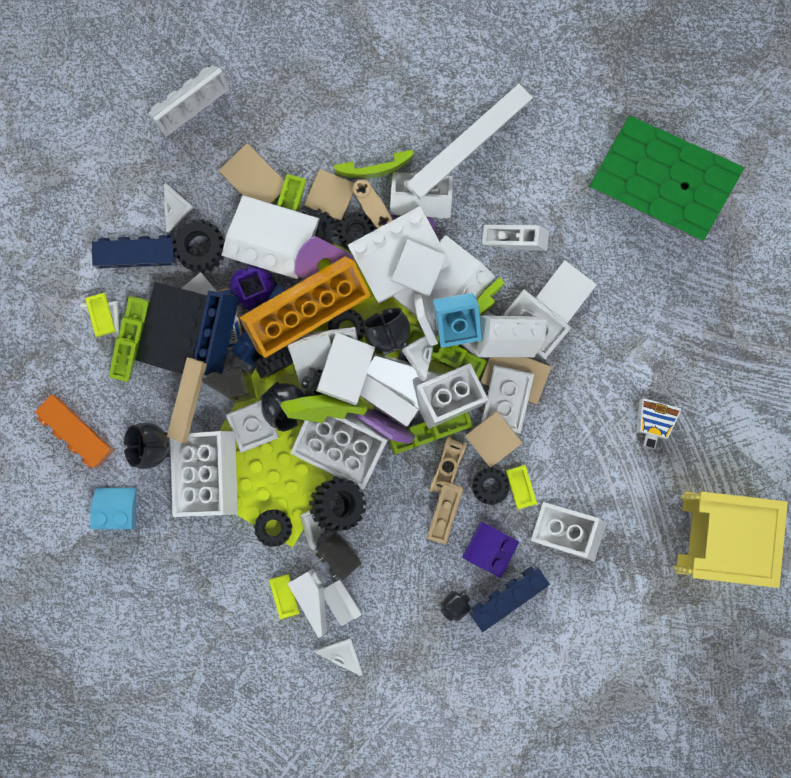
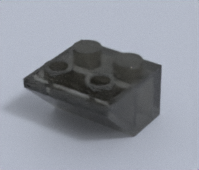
(234, 384)
(338, 556)

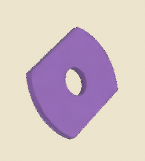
(312, 252)
(393, 431)

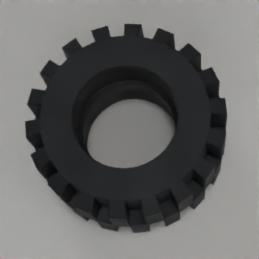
(187, 234)
(352, 505)

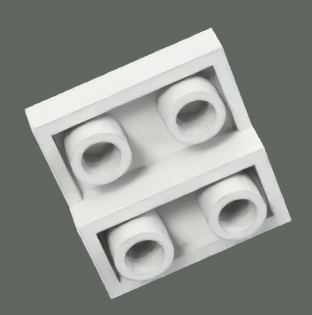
(418, 267)

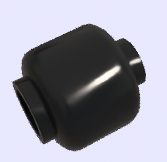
(455, 606)

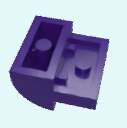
(490, 549)

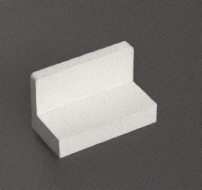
(341, 602)

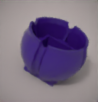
(257, 299)

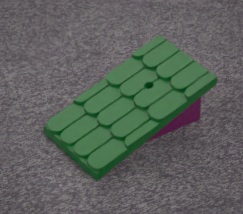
(648, 171)

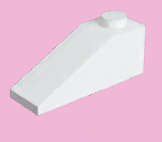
(516, 237)
(310, 596)

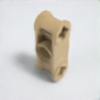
(371, 203)
(452, 455)

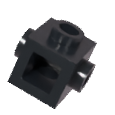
(311, 382)

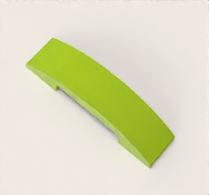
(348, 170)

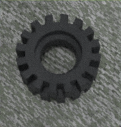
(349, 220)
(350, 315)
(273, 363)
(478, 489)
(264, 537)

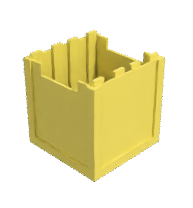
(734, 539)

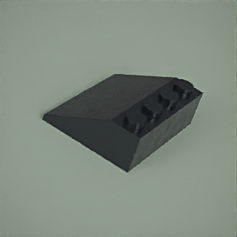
(171, 327)

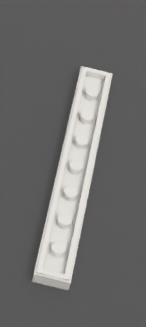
(468, 142)

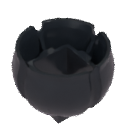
(387, 331)
(271, 406)
(146, 445)

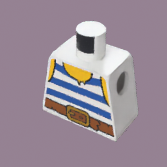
(655, 421)

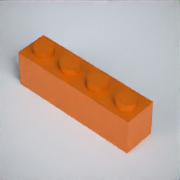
(74, 431)

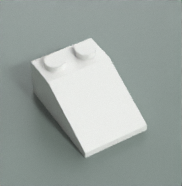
(569, 531)

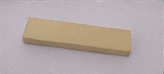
(186, 400)

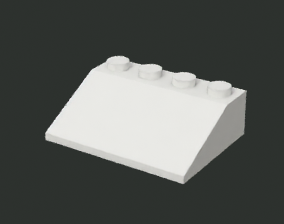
(189, 100)
(268, 235)
(381, 250)
(461, 277)
(341, 447)
(204, 475)

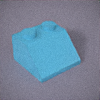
(457, 320)
(114, 508)

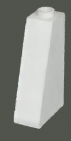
(398, 376)
(387, 402)

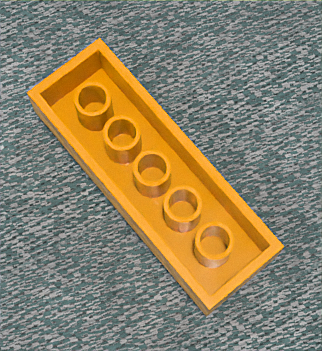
(305, 306)

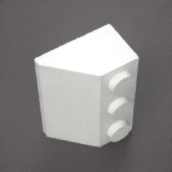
(434, 204)
(511, 336)
(450, 395)

